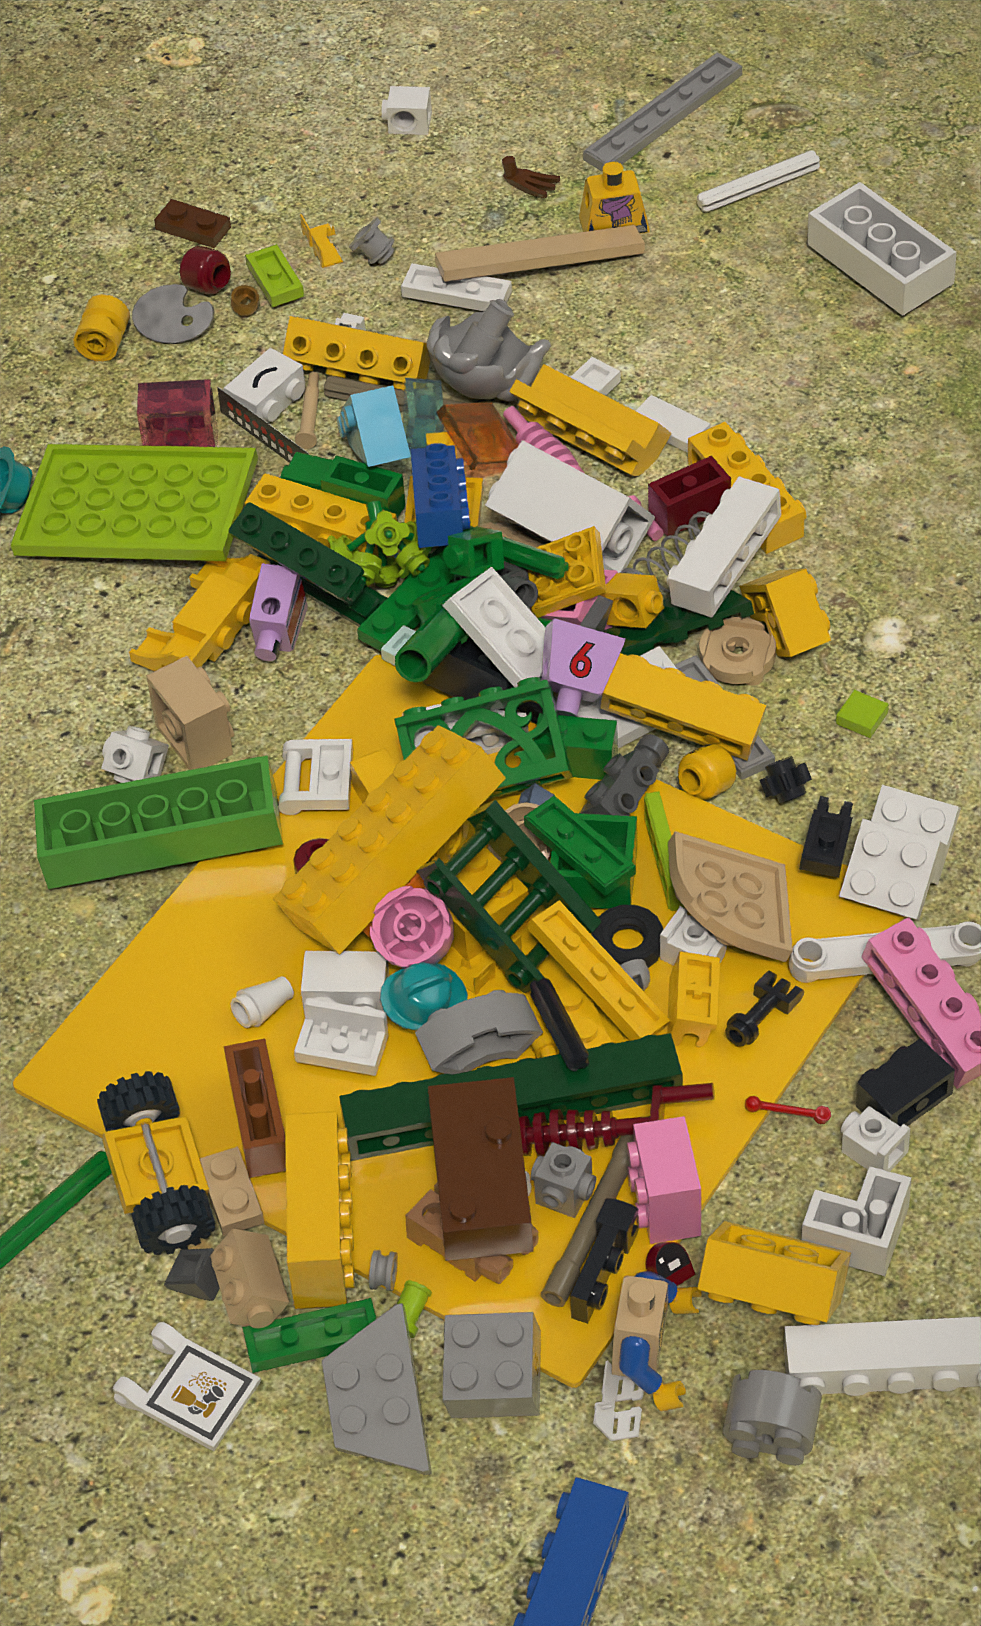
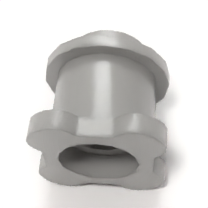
(373, 242)

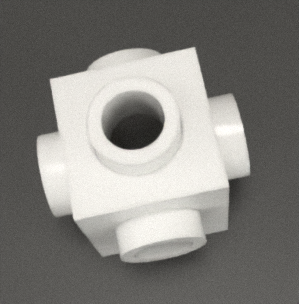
(133, 755)

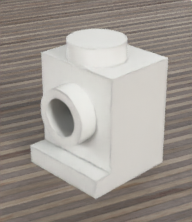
(688, 935)
(874, 1140)

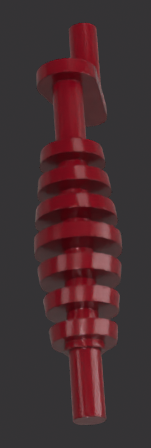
(608, 1128)

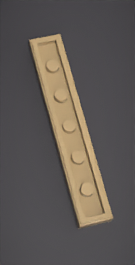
(539, 253)

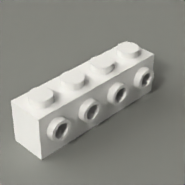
(724, 546)

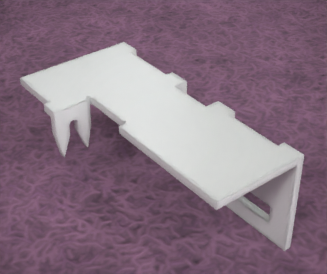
(604, 1410)

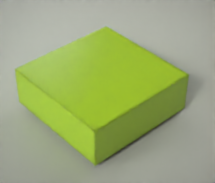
(862, 713)

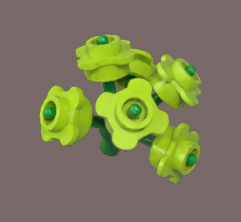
(388, 537)

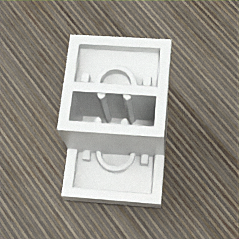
(900, 852)

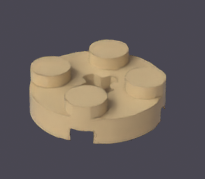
(741, 668)

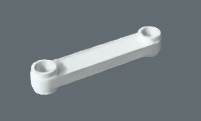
(843, 954)

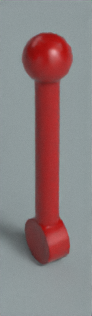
(820, 1115)

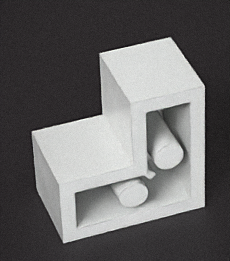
(863, 1226)

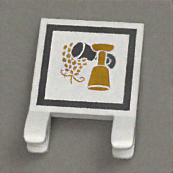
(194, 1392)

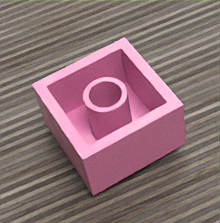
(665, 1180)

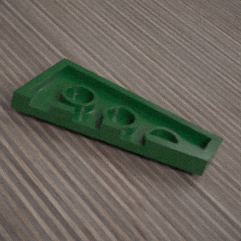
(675, 622)

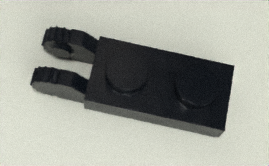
(827, 839)

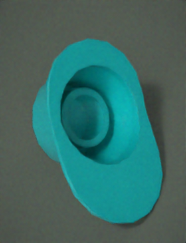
(14, 482)
(419, 991)

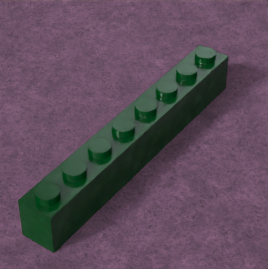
(615, 1079)

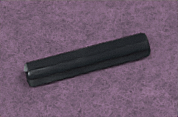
(559, 1024)

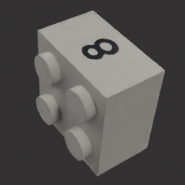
(491, 1365)

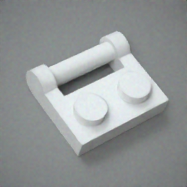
(328, 778)

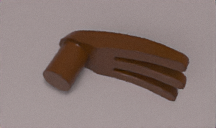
(527, 180)

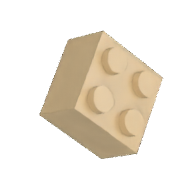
(191, 713)

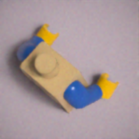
(641, 1331)

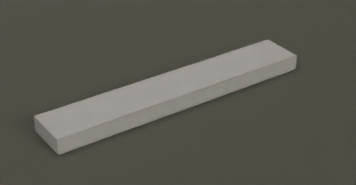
(663, 112)

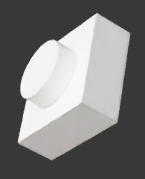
(598, 376)

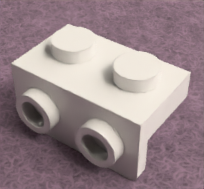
(342, 1036)

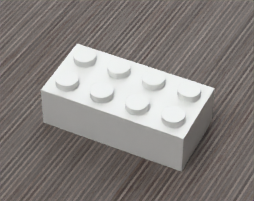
(881, 248)

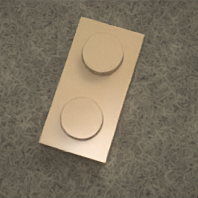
(231, 1191)

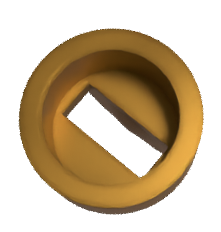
(239, 298)

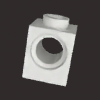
(408, 110)

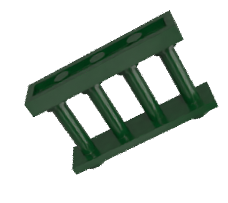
(518, 858)

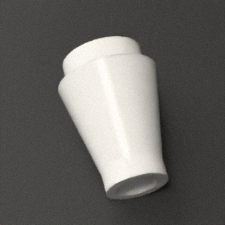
(260, 1001)

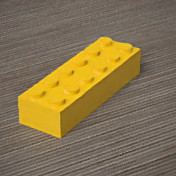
(389, 838)

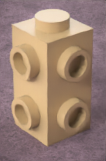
(249, 1279)

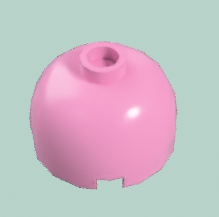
(412, 927)

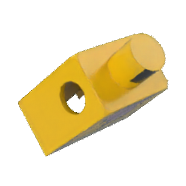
(612, 200)

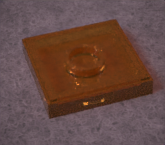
(478, 434)

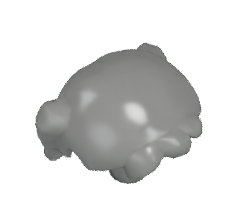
(483, 354)

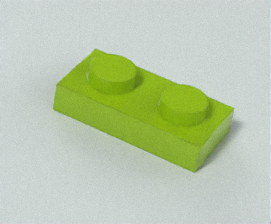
(274, 275)

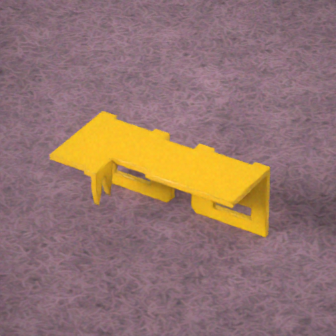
(319, 240)
(482, 972)

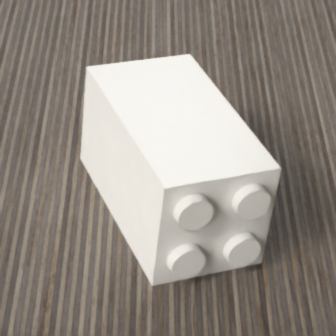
(560, 500)

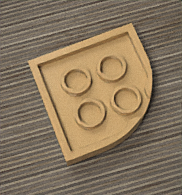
(733, 895)

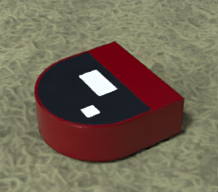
(670, 1262)

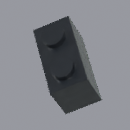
(906, 1084)

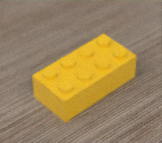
(318, 1210)

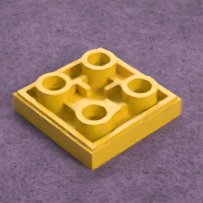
(582, 580)

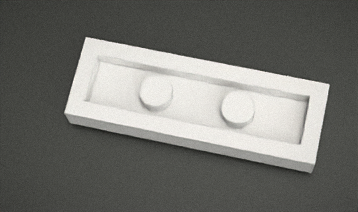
(472, 293)

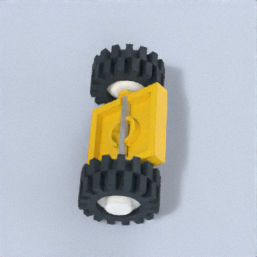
(155, 1163)

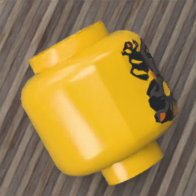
(707, 771)

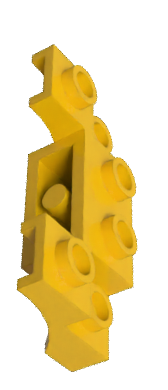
(209, 617)

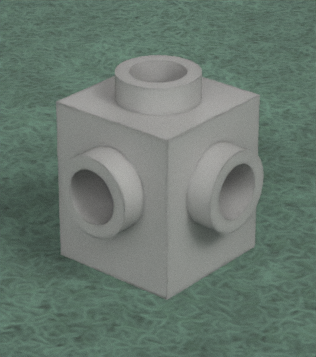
(563, 1179)

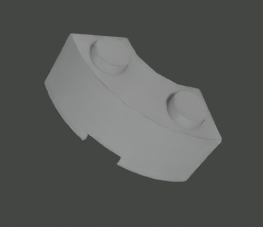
(478, 1032)

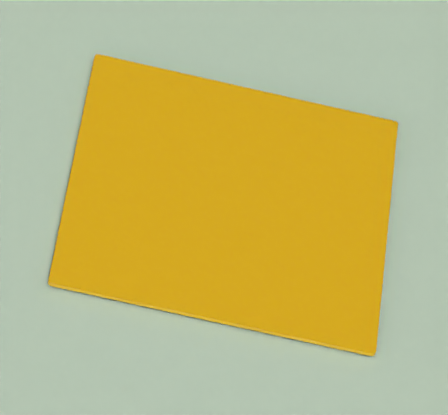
(222, 932)

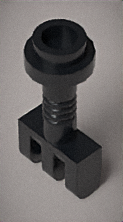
(743, 1028)

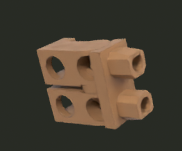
(428, 1231)

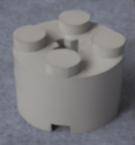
(772, 1416)

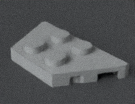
(377, 1395)

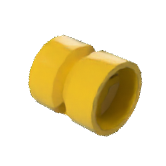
(101, 327)

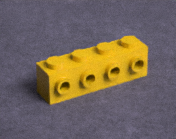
(355, 351)
(738, 460)
(312, 510)
(683, 705)

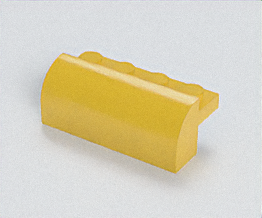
(591, 421)

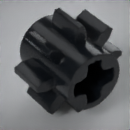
(785, 779)

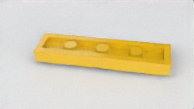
(597, 972)

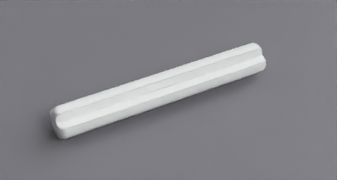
(758, 181)

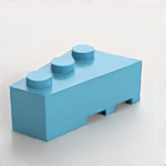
(374, 426)

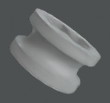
(383, 1270)

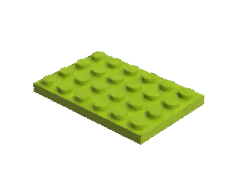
(135, 502)

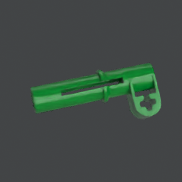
(435, 636)

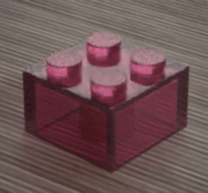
(177, 414)

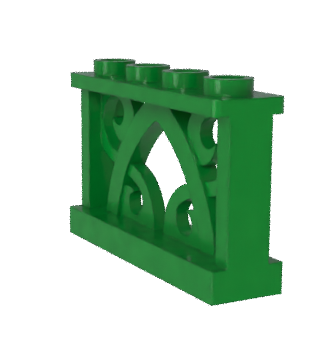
(533, 765)

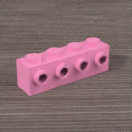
(928, 996)

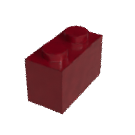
(686, 492)

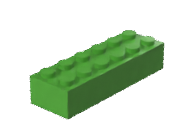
(157, 822)

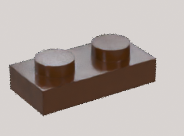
(192, 223)

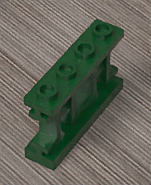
(324, 573)

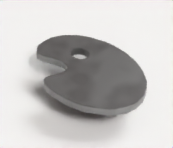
(162, 311)

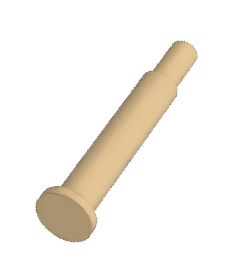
(306, 438)

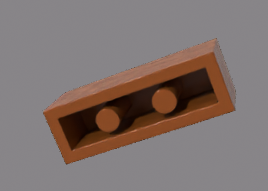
(256, 1107)

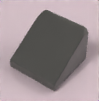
(194, 1274)

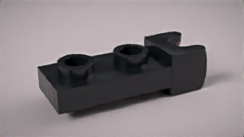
(614, 1237)

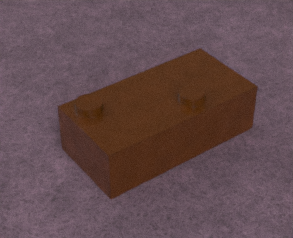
(480, 1169)

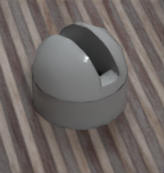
(638, 972)

